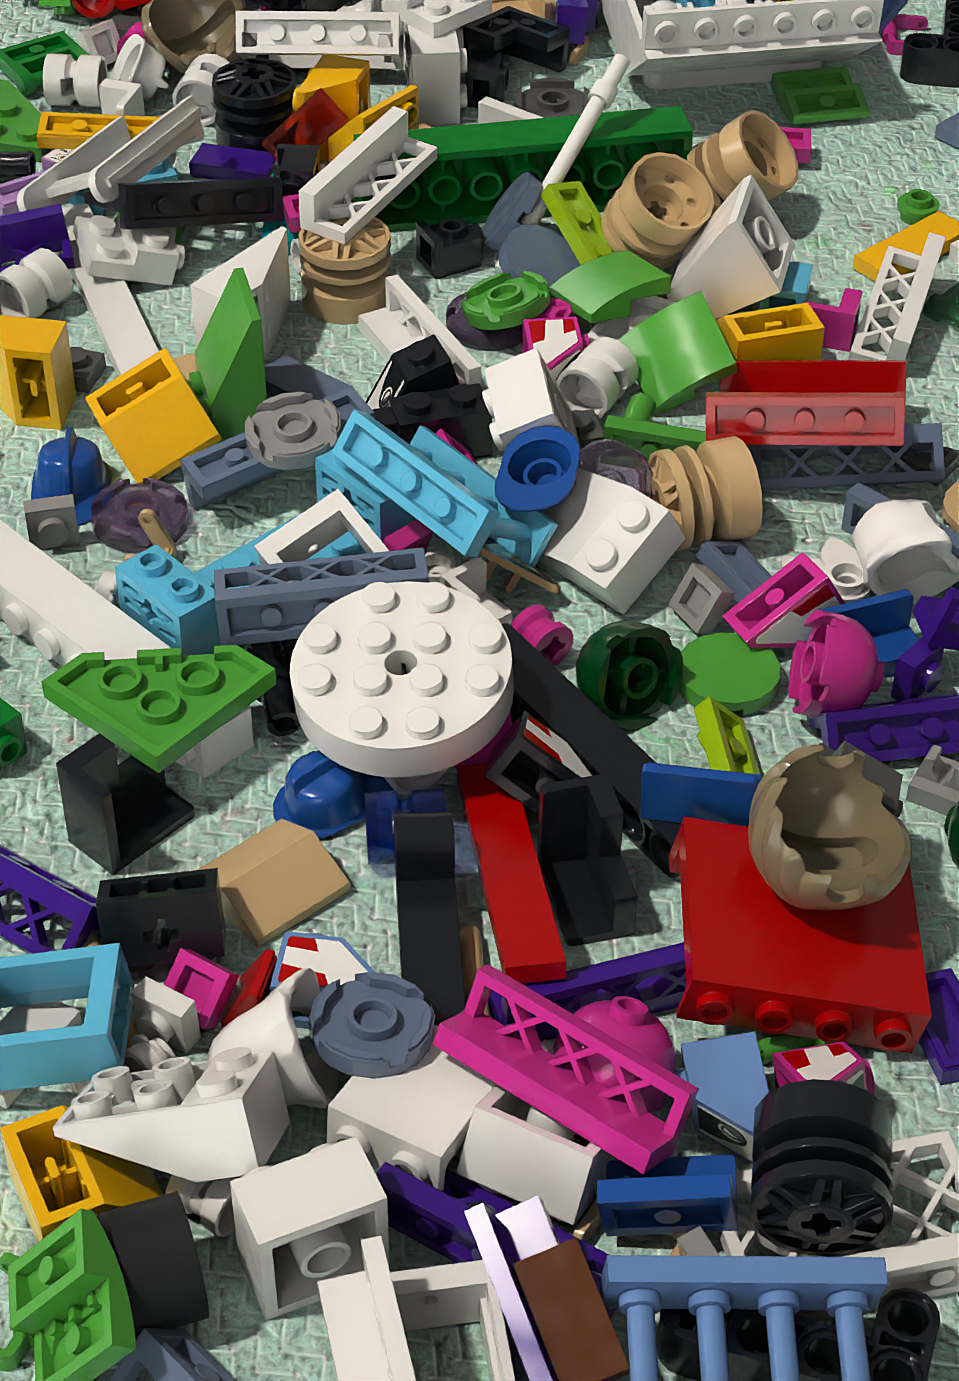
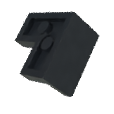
(520, 36)
(116, 808)
(584, 860)

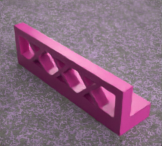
(563, 1090)

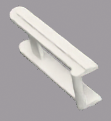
(114, 158)

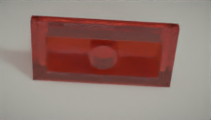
(308, 124)

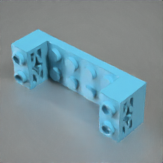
(181, 603)

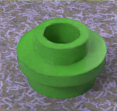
(916, 206)

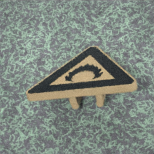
(499, 555)

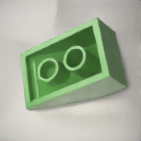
(231, 360)

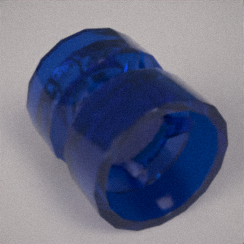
(380, 813)

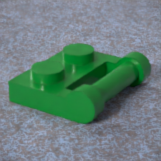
(25, 60)

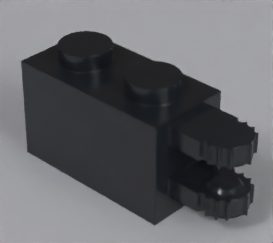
(455, 410)

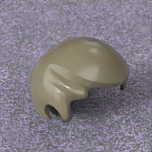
(190, 29)
(825, 833)

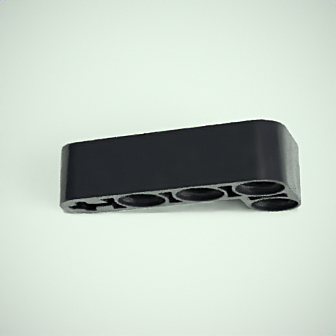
(934, 57)
(429, 909)
(889, 1352)

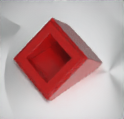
(251, 987)

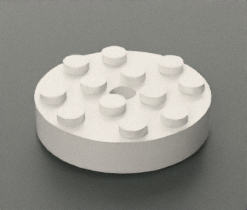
(393, 723)

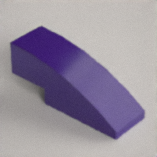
(577, 15)

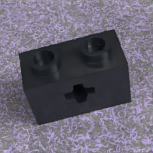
(186, 900)

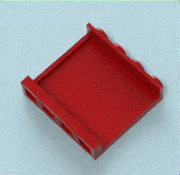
(810, 403)
(792, 968)

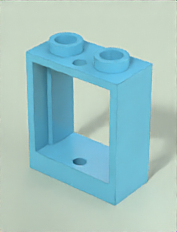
(73, 1051)

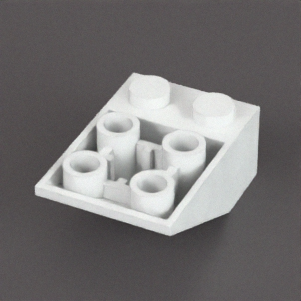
(268, 277)
(184, 1115)

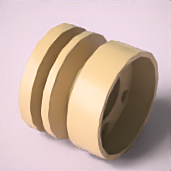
(743, 148)
(658, 209)
(345, 278)
(709, 490)

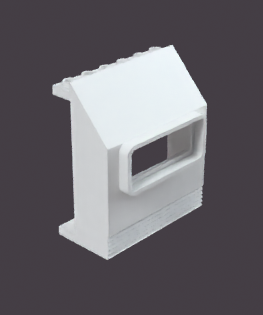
(737, 41)

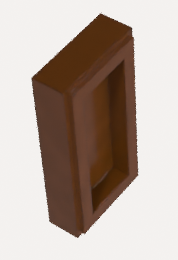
(571, 1315)

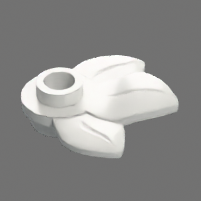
(842, 567)

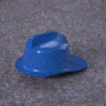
(71, 467)
(538, 469)
(324, 795)

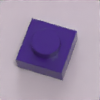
(917, 671)

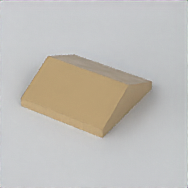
(277, 880)

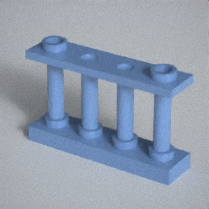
(762, 1283)

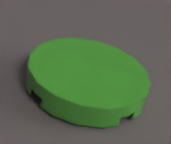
(506, 301)
(729, 673)

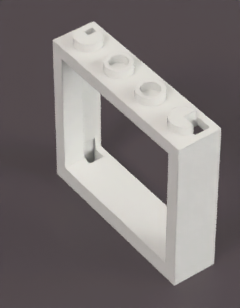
(304, 36)

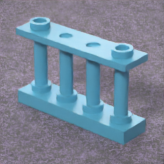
(441, 489)

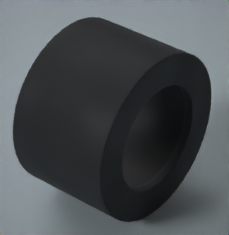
(157, 1262)

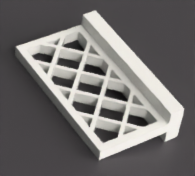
(919, 1264)

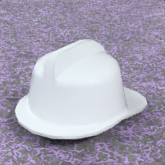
(141, 65)

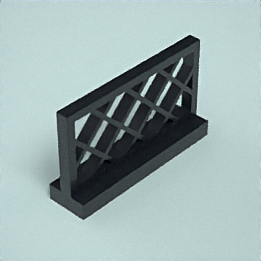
(195, 202)

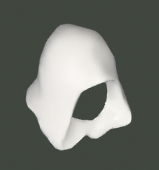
(905, 549)
(272, 1028)

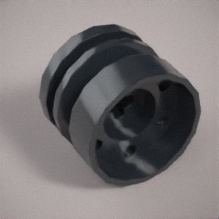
(251, 101)
(822, 1168)

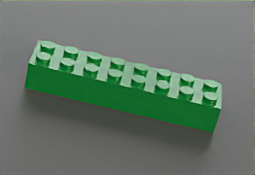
(485, 158)

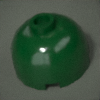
(629, 672)

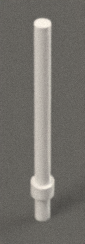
(601, 97)

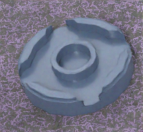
(507, 213)
(537, 251)
(371, 1025)

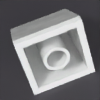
(736, 254)

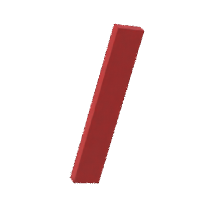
(511, 880)

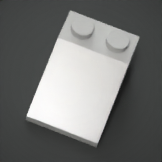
(610, 539)
(528, 1155)

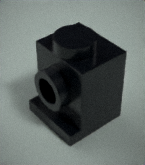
(486, 77)
(296, 166)
(449, 246)

